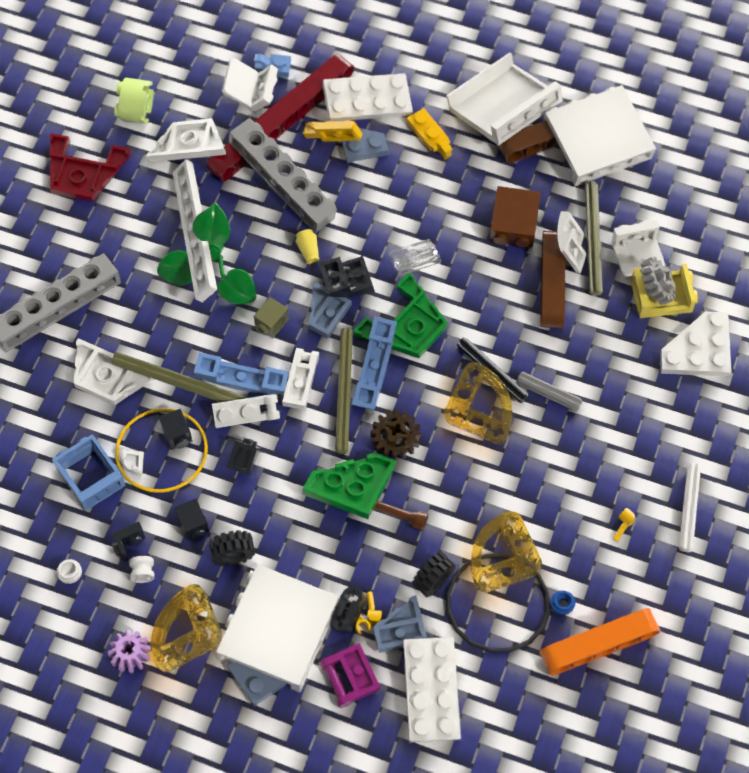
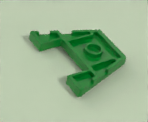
(416, 325)

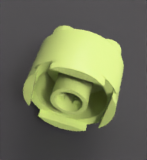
(134, 100)

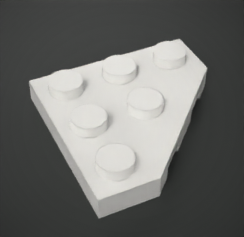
(700, 348)

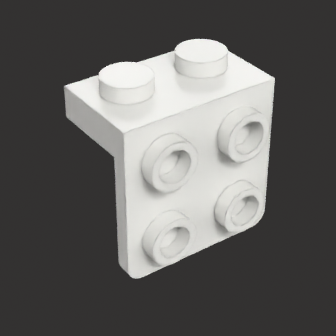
(248, 85)
(635, 244)

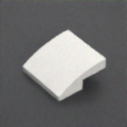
(570, 240)

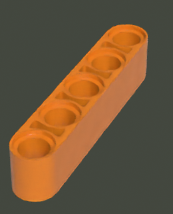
(599, 641)

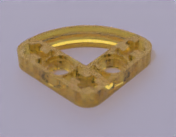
(464, 406)
(518, 560)
(197, 636)

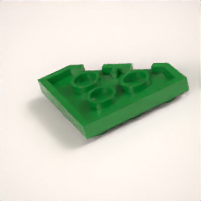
(352, 484)

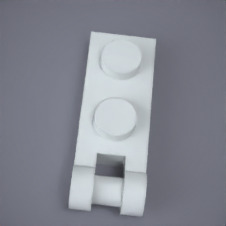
(300, 379)
(245, 411)

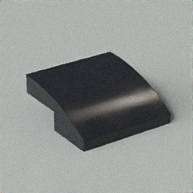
(347, 277)

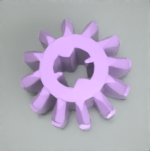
(122, 658)

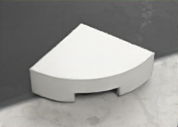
(132, 461)

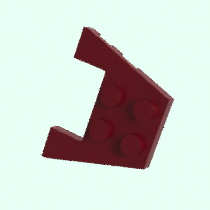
(82, 177)

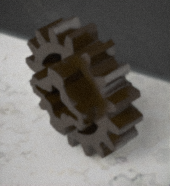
(403, 441)

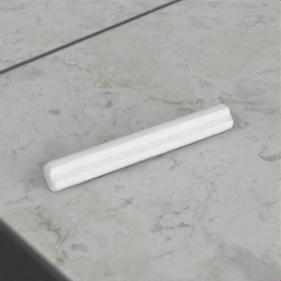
(689, 507)

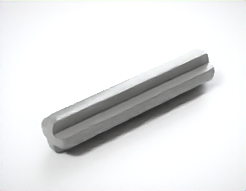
(549, 391)

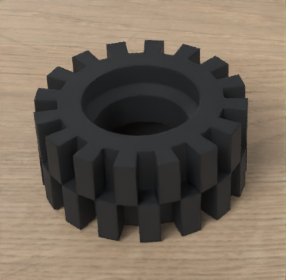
(231, 548)
(433, 574)

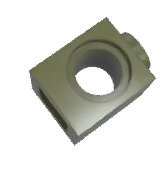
(271, 318)

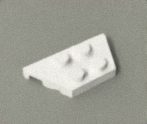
(188, 140)
(101, 378)

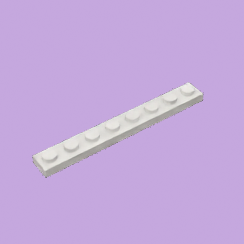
(197, 250)

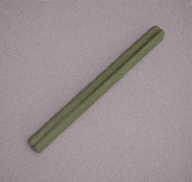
(593, 238)
(174, 378)
(344, 388)

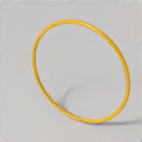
(167, 489)

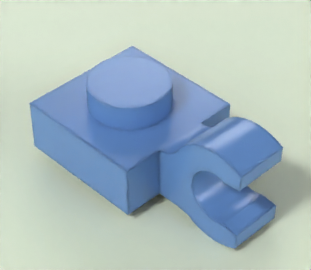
(281, 62)

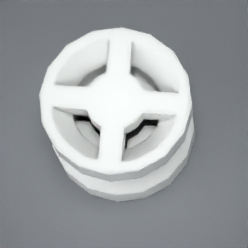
(141, 569)

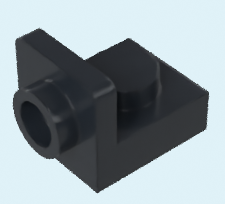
(244, 456)
(126, 537)

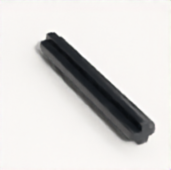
(478, 356)

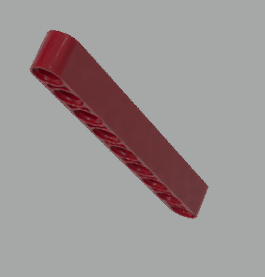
(284, 113)

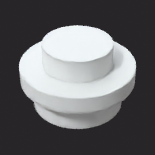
(69, 571)

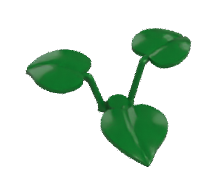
(213, 227)

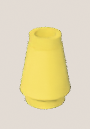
(307, 244)

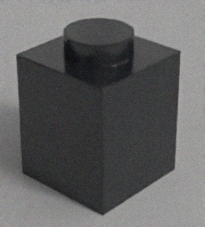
(175, 429)
(192, 520)

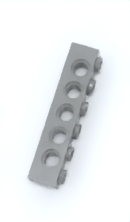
(270, 171)
(67, 301)

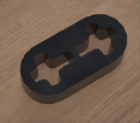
(348, 610)

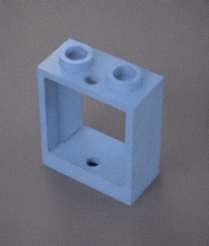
(99, 490)

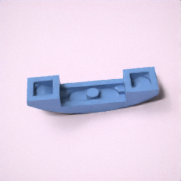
(375, 363)
(240, 377)

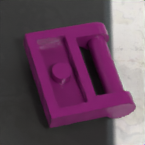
(357, 671)

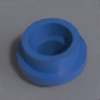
(566, 596)

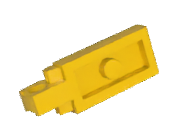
(333, 131)
(430, 133)

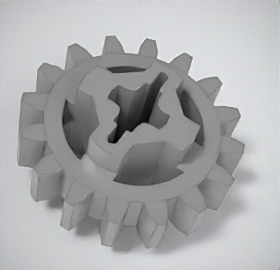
(658, 280)

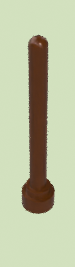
(416, 519)

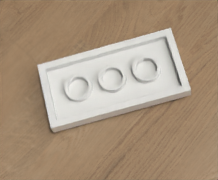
(367, 97)
(431, 689)

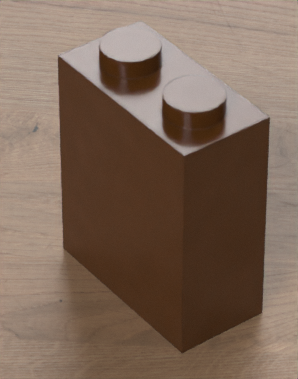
(515, 217)

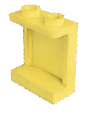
(684, 300)

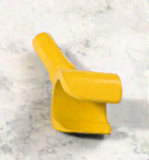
(627, 518)
(373, 616)
(362, 621)

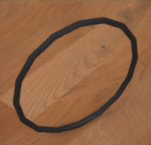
(480, 646)

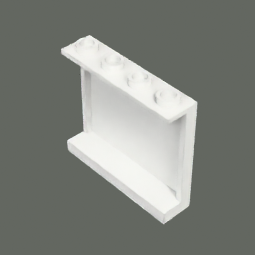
(502, 100)
(600, 134)
(278, 626)

